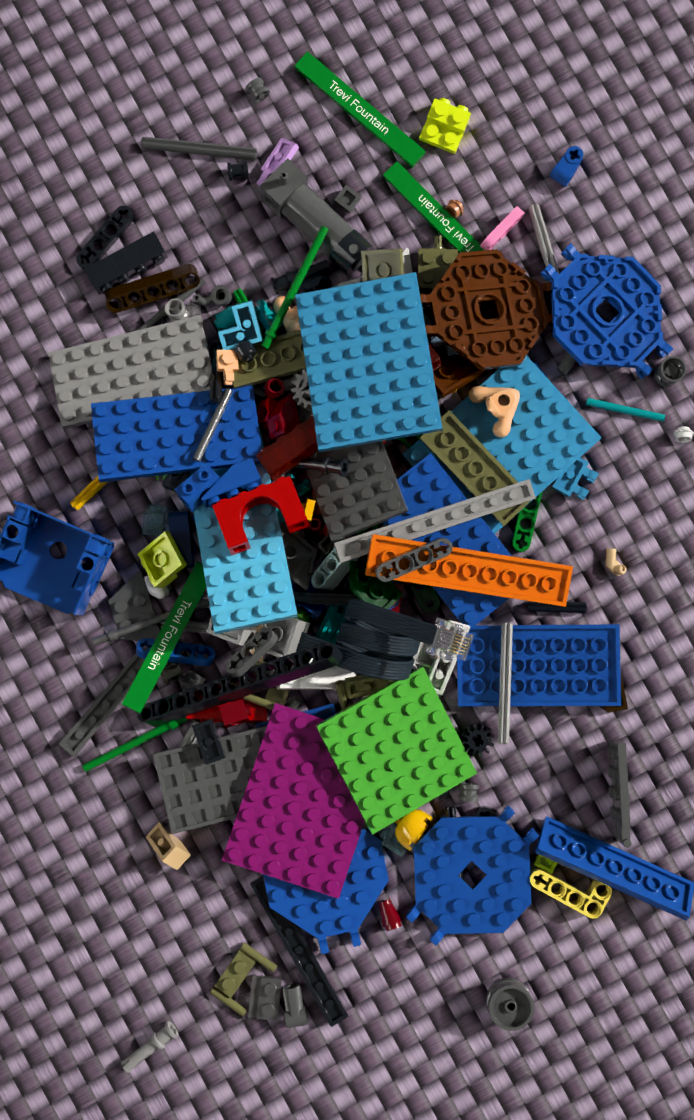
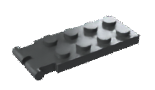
(619, 791)

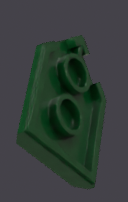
(371, 588)

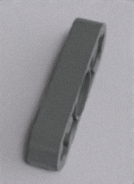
(244, 666)

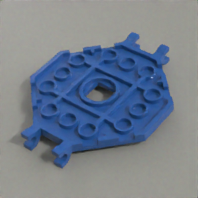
(628, 289)
(448, 899)
(327, 915)

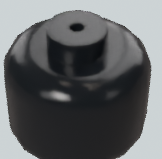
(245, 351)

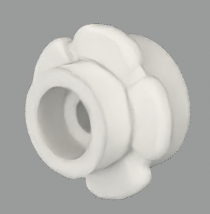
(683, 434)

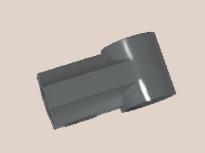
(295, 1011)

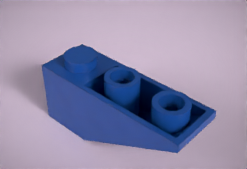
(238, 478)

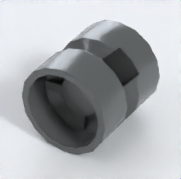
(670, 371)

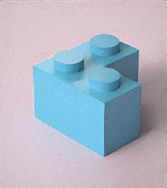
(246, 328)

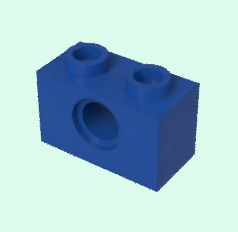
(196, 487)

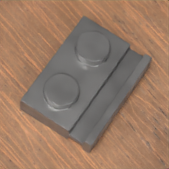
(265, 997)

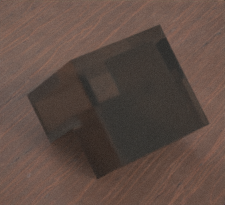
(324, 541)

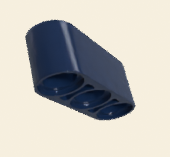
(180, 529)

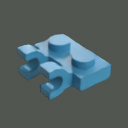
(567, 481)

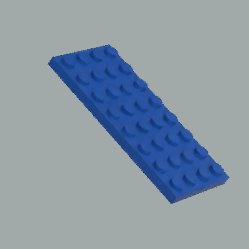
(164, 432)
(428, 489)
(548, 666)

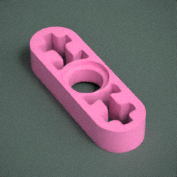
(502, 229)

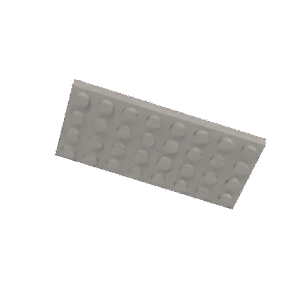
(131, 366)

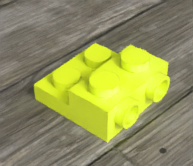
(445, 125)
(162, 560)

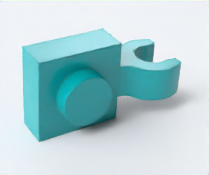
(266, 315)

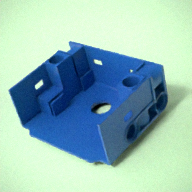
(32, 570)

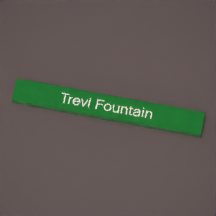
(360, 109)
(430, 209)
(166, 640)

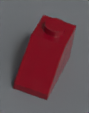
(283, 417)

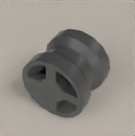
(257, 90)
(469, 792)

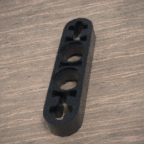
(101, 235)

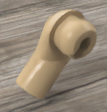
(612, 564)

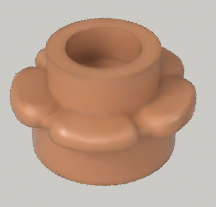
(454, 208)

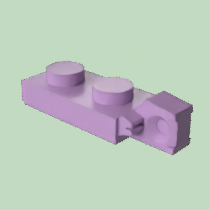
(282, 151)

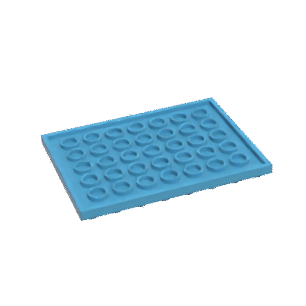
(368, 362)
(543, 434)

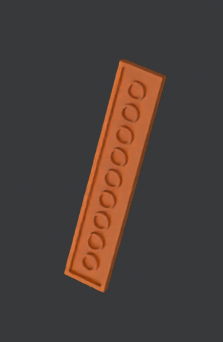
(476, 571)

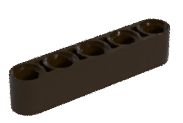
(157, 280)

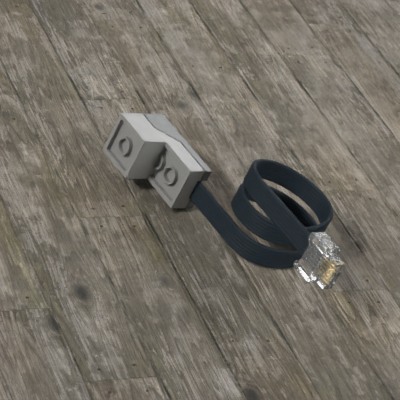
(378, 640)

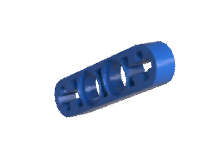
(176, 657)

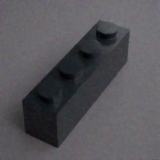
(126, 263)

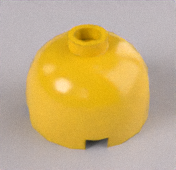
(411, 827)

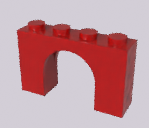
(279, 494)

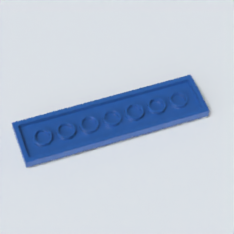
(615, 868)

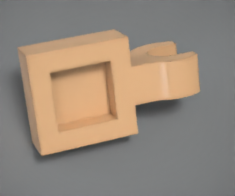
(228, 364)

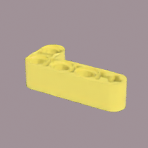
(567, 889)

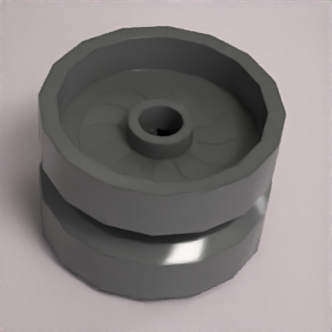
(512, 1016)

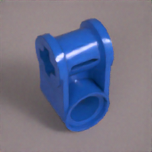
(566, 167)

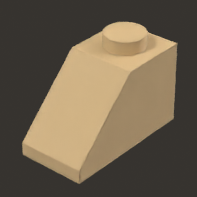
(168, 846)

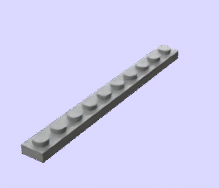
(439, 518)

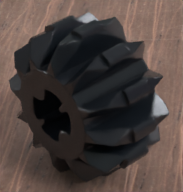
(482, 734)

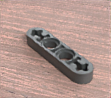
(412, 556)

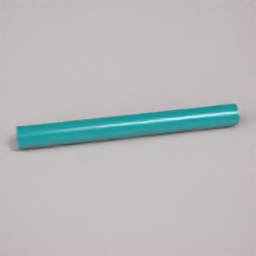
(625, 409)

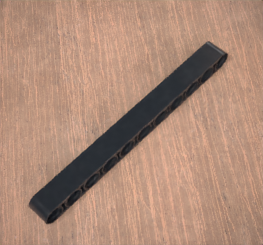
(173, 707)

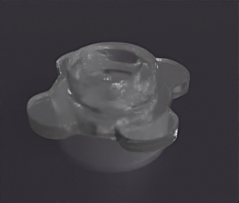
(192, 309)

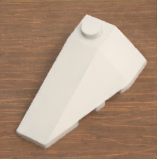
(318, 681)

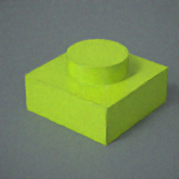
(544, 863)

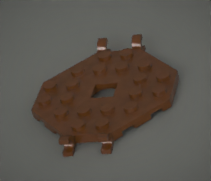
(457, 316)

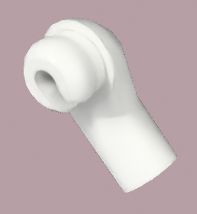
(157, 592)

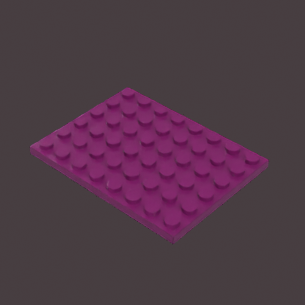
(296, 809)

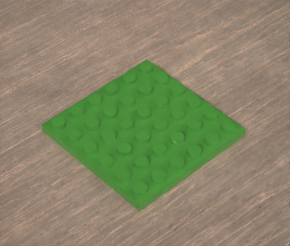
(396, 750)

